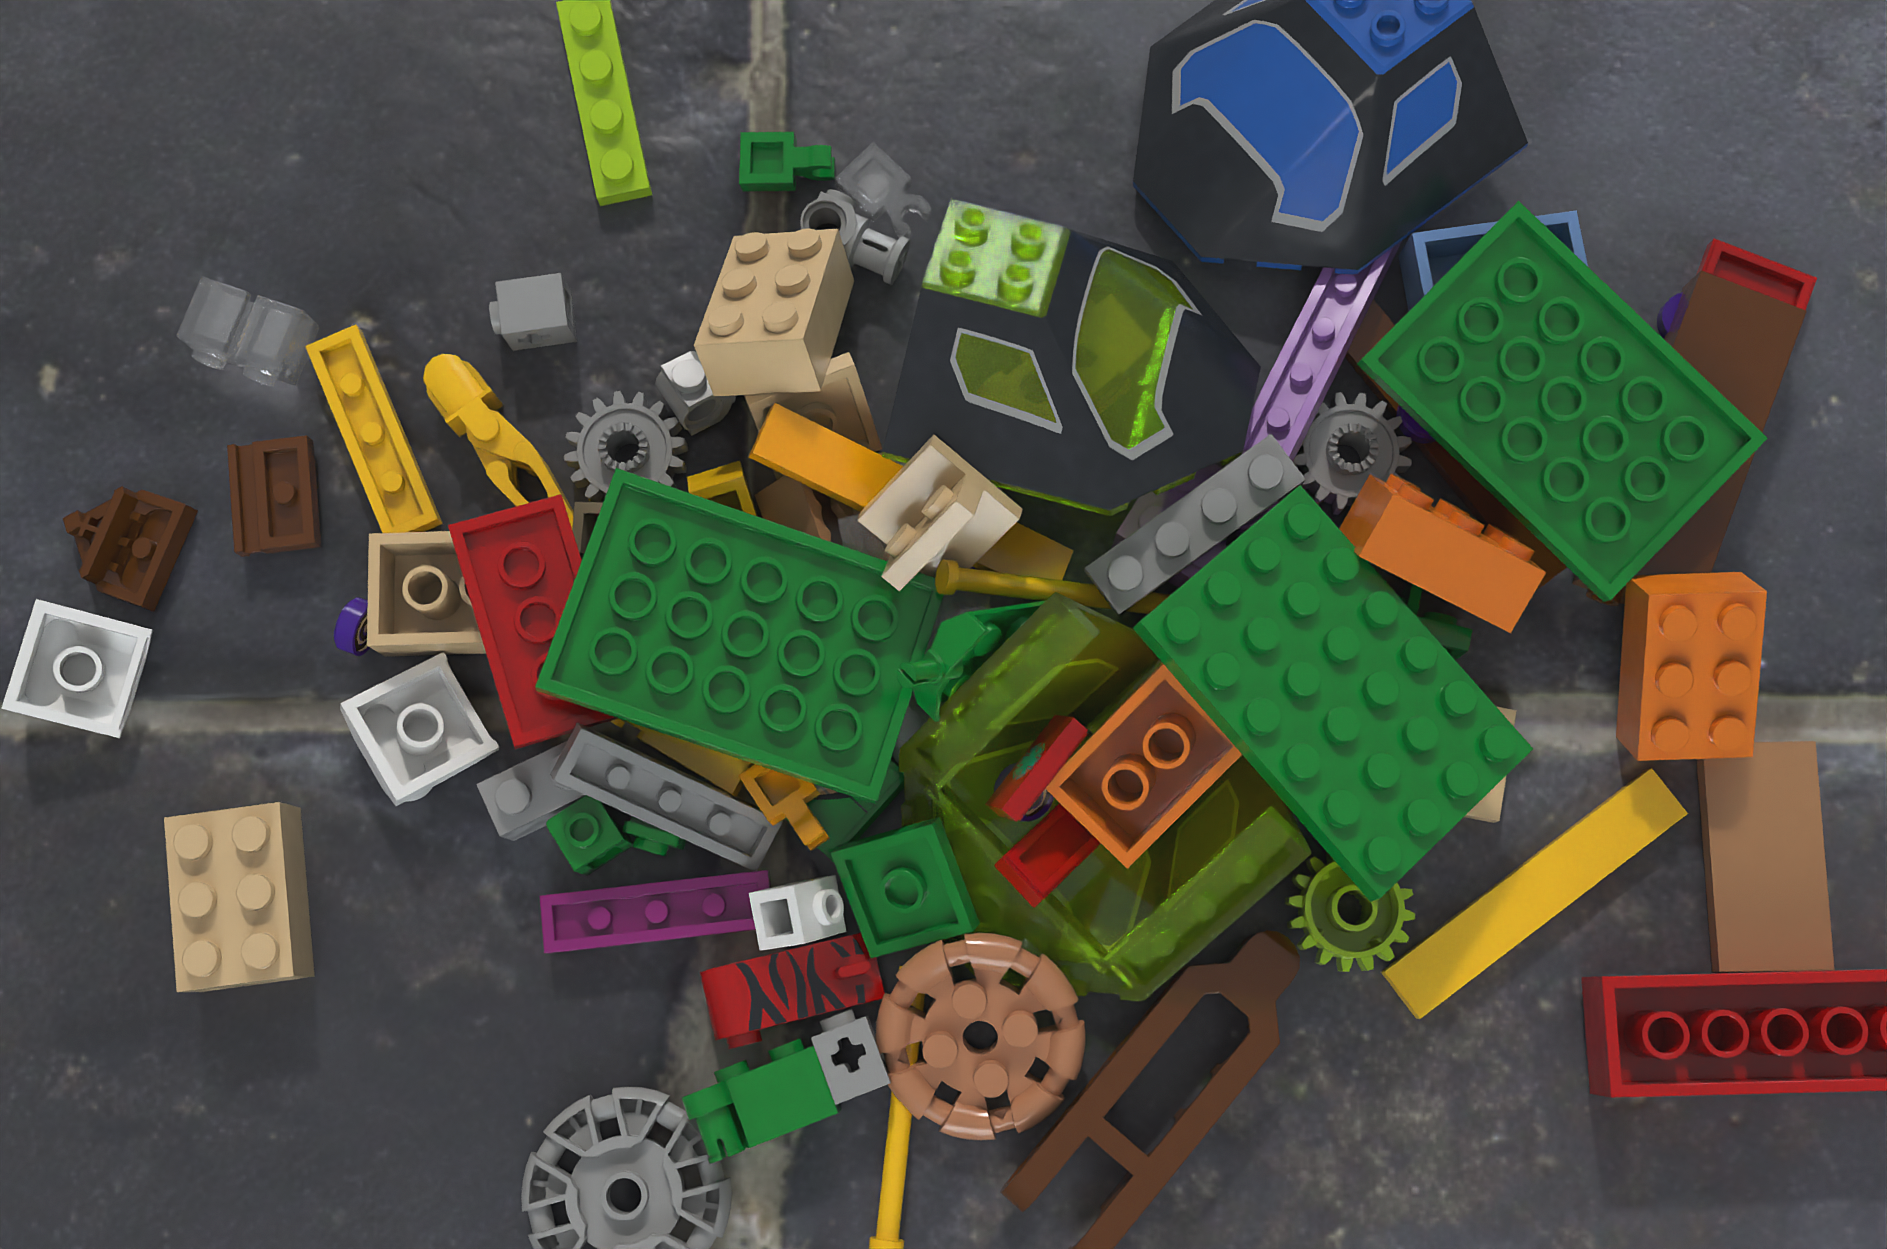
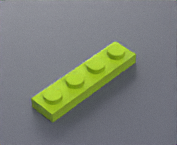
(604, 100)

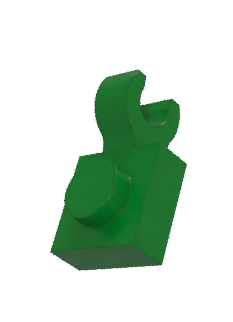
(773, 161)

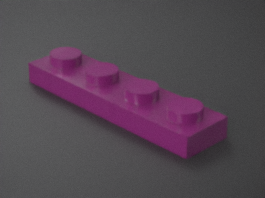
(650, 912)

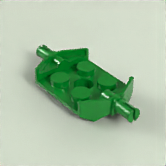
(959, 651)

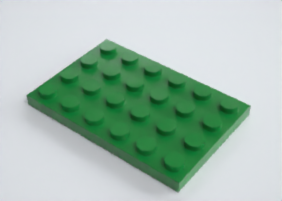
(1562, 402)
(740, 636)
(1334, 692)

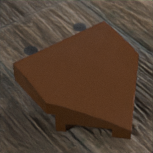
(131, 544)

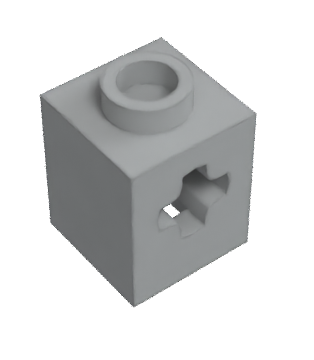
(534, 312)
(843, 1081)

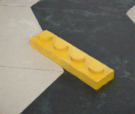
(373, 433)

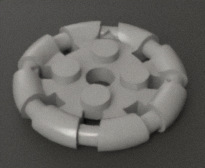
(624, 1156)

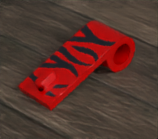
(789, 987)

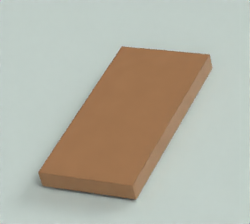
(1765, 860)

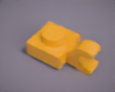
(784, 797)

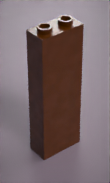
(1742, 349)

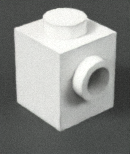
(797, 912)

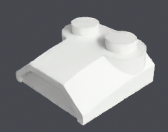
(78, 669)
(417, 729)

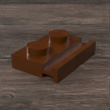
(274, 496)

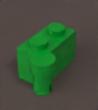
(761, 1102)

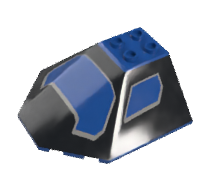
(1319, 126)

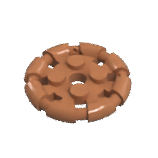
(986, 1070)

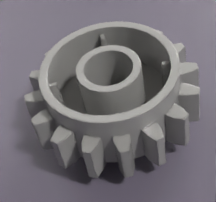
(622, 425)
(1358, 427)

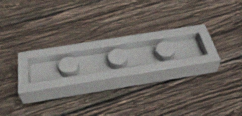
(1194, 525)
(664, 797)

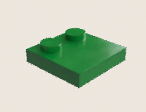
(905, 887)

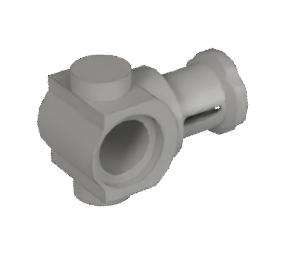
(860, 242)
(690, 395)

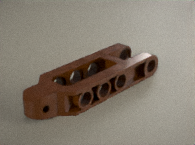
(1252, 982)

